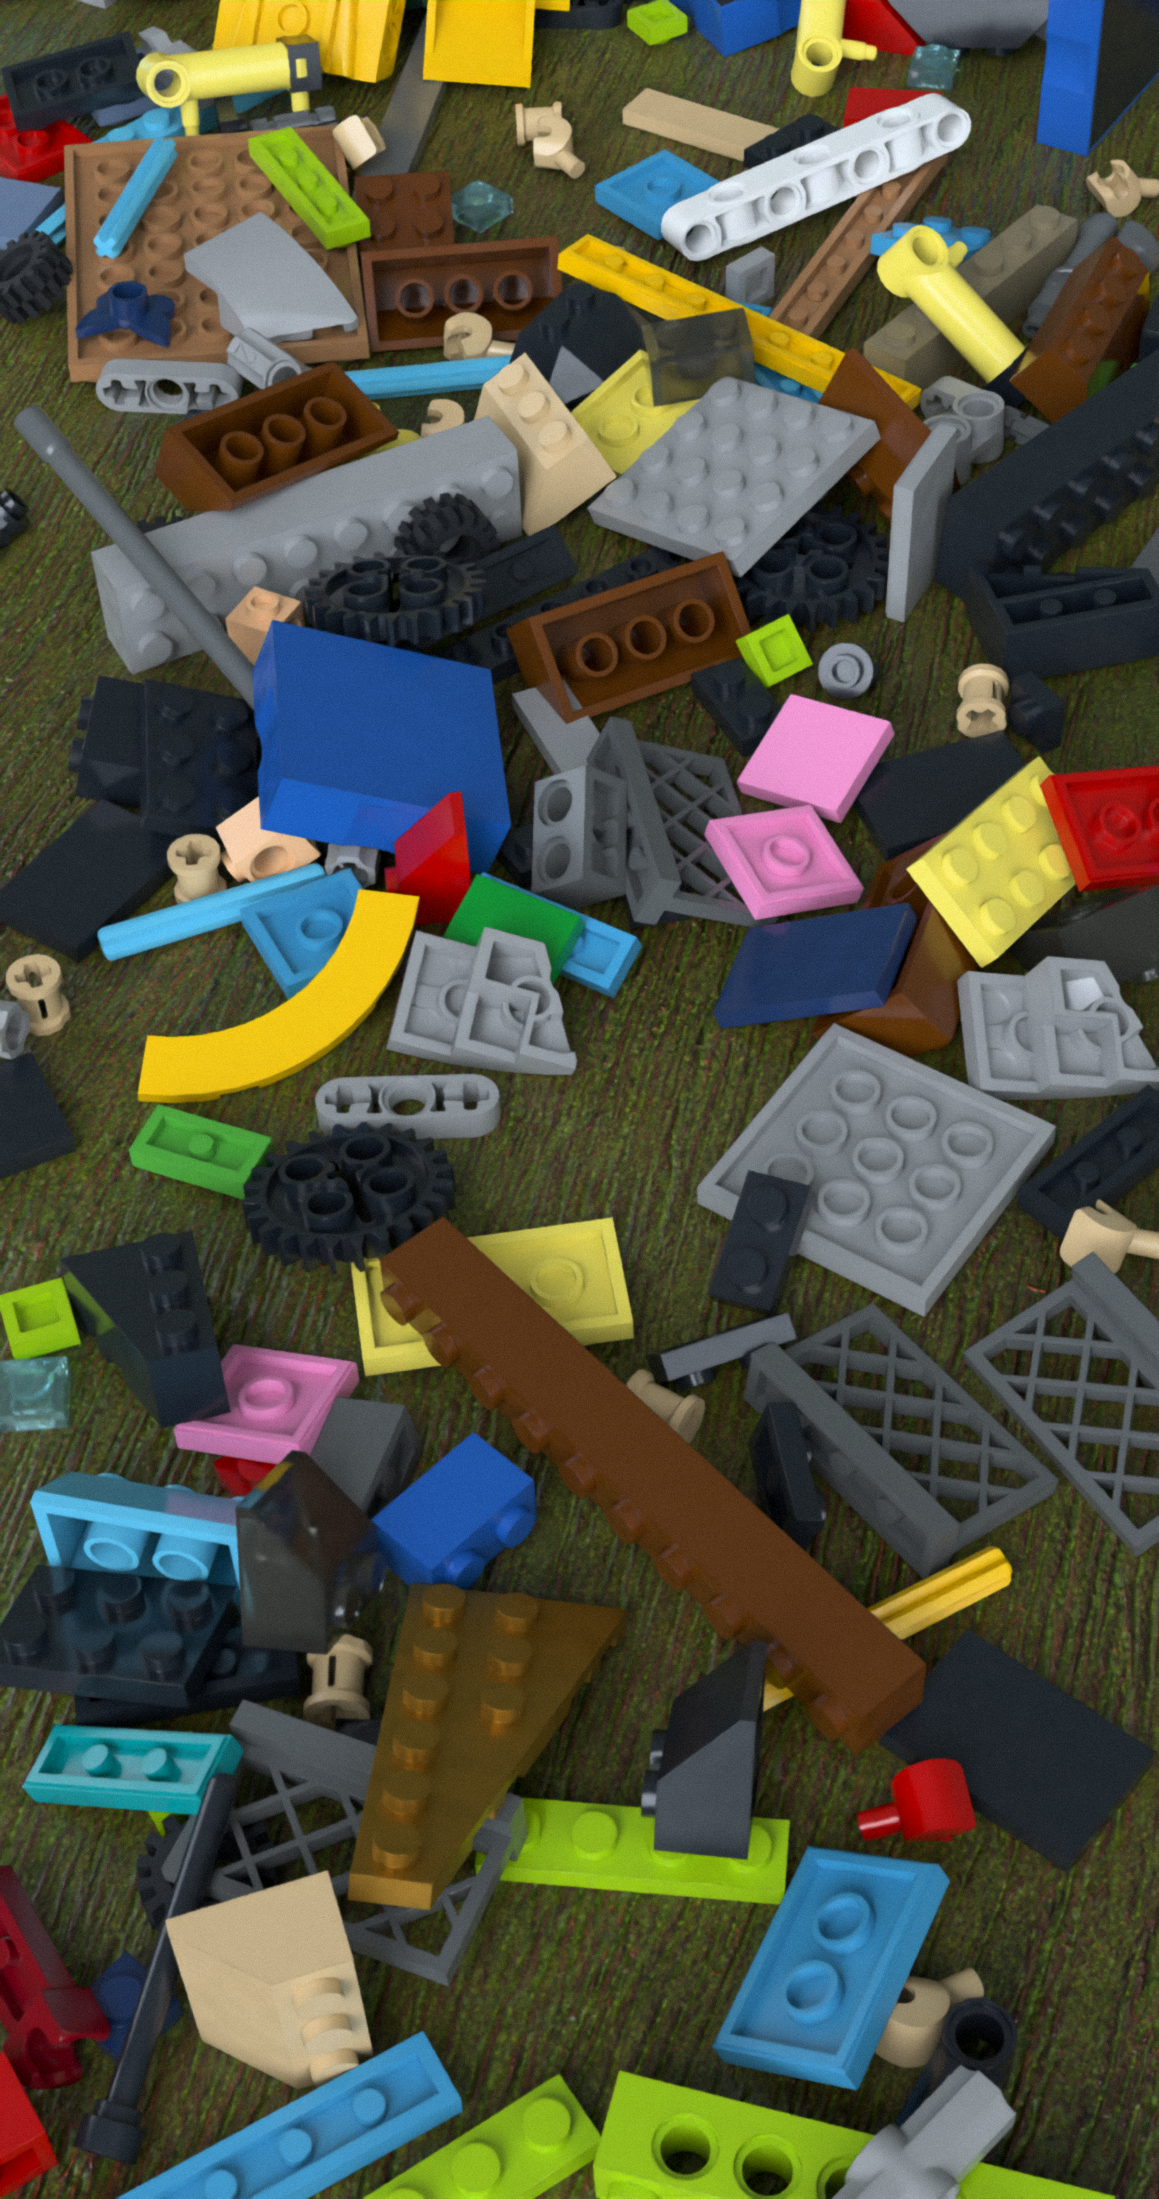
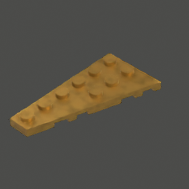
(465, 1714)

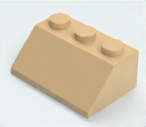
(555, 455)
(276, 1981)

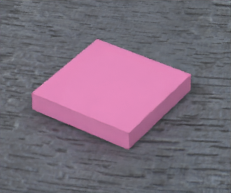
(815, 757)
(783, 861)
(274, 1404)

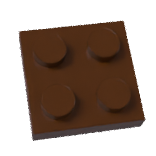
(406, 210)

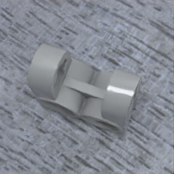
(975, 414)

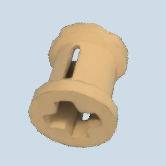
(528, 119)
(983, 698)
(195, 863)
(48, 979)
(678, 1412)
(339, 1683)

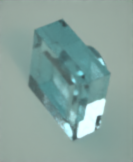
(934, 67)
(480, 205)
(34, 1394)

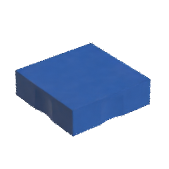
(373, 740)

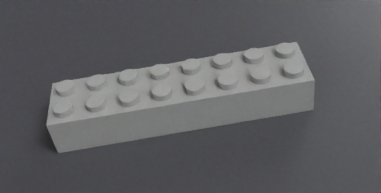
(303, 530)

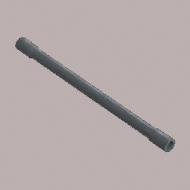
(56, 451)

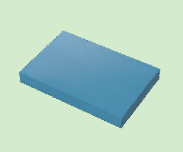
(832, 1966)

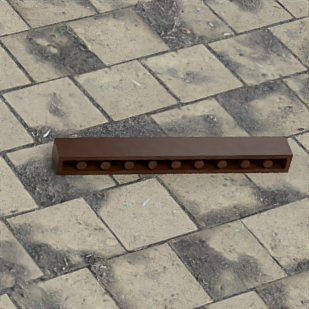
(654, 1487)

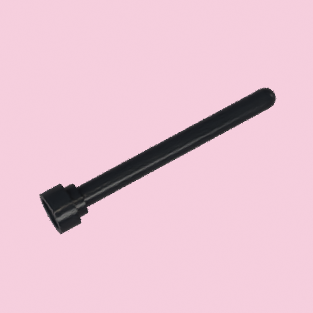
(115, 2123)

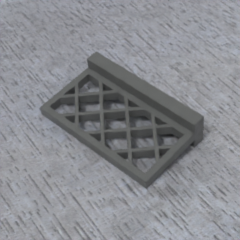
(651, 864)
(1127, 1334)
(857, 1457)
(340, 1768)

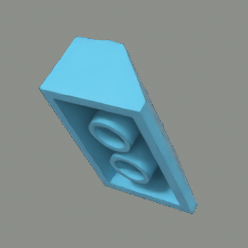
(137, 1528)

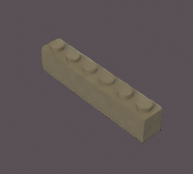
(1003, 273)

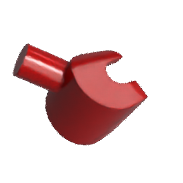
(927, 1804)

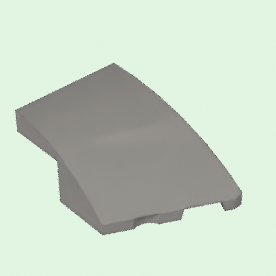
(268, 283)
(482, 1005)
(1052, 1033)

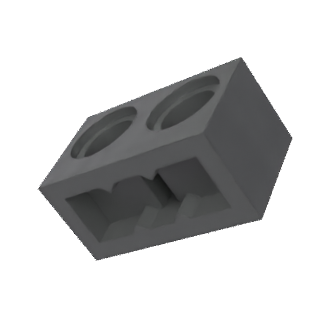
(579, 837)

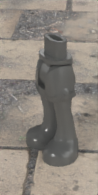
(1090, 236)

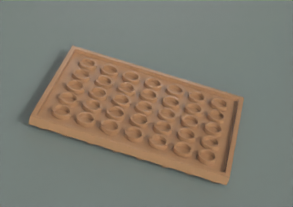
(201, 196)

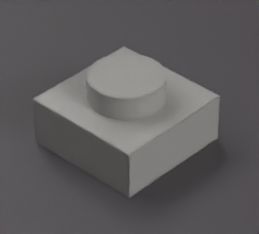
(751, 277)

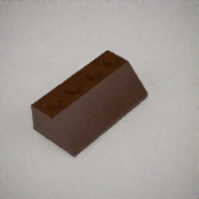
(420, 288)
(1088, 332)
(270, 440)
(632, 638)
(924, 996)

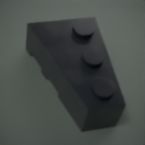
(1063, 620)
(153, 1322)

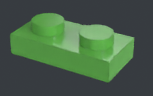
(199, 1150)

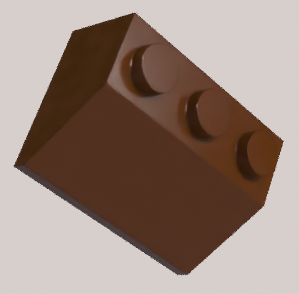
(864, 393)

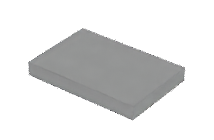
(918, 521)

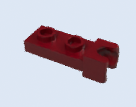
(39, 1997)

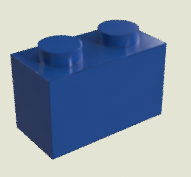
(457, 1517)

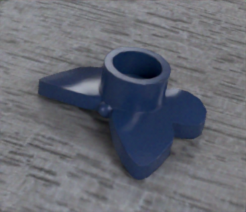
(131, 308)

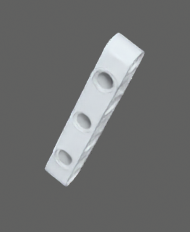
(815, 176)

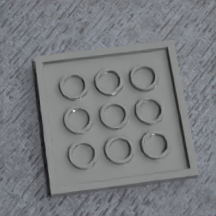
(734, 473)
(898, 1160)

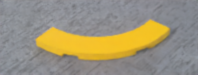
(299, 1029)

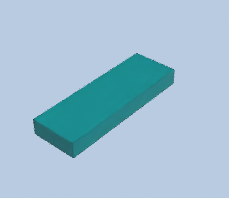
(129, 1767)

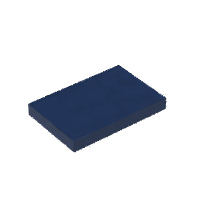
(816, 966)

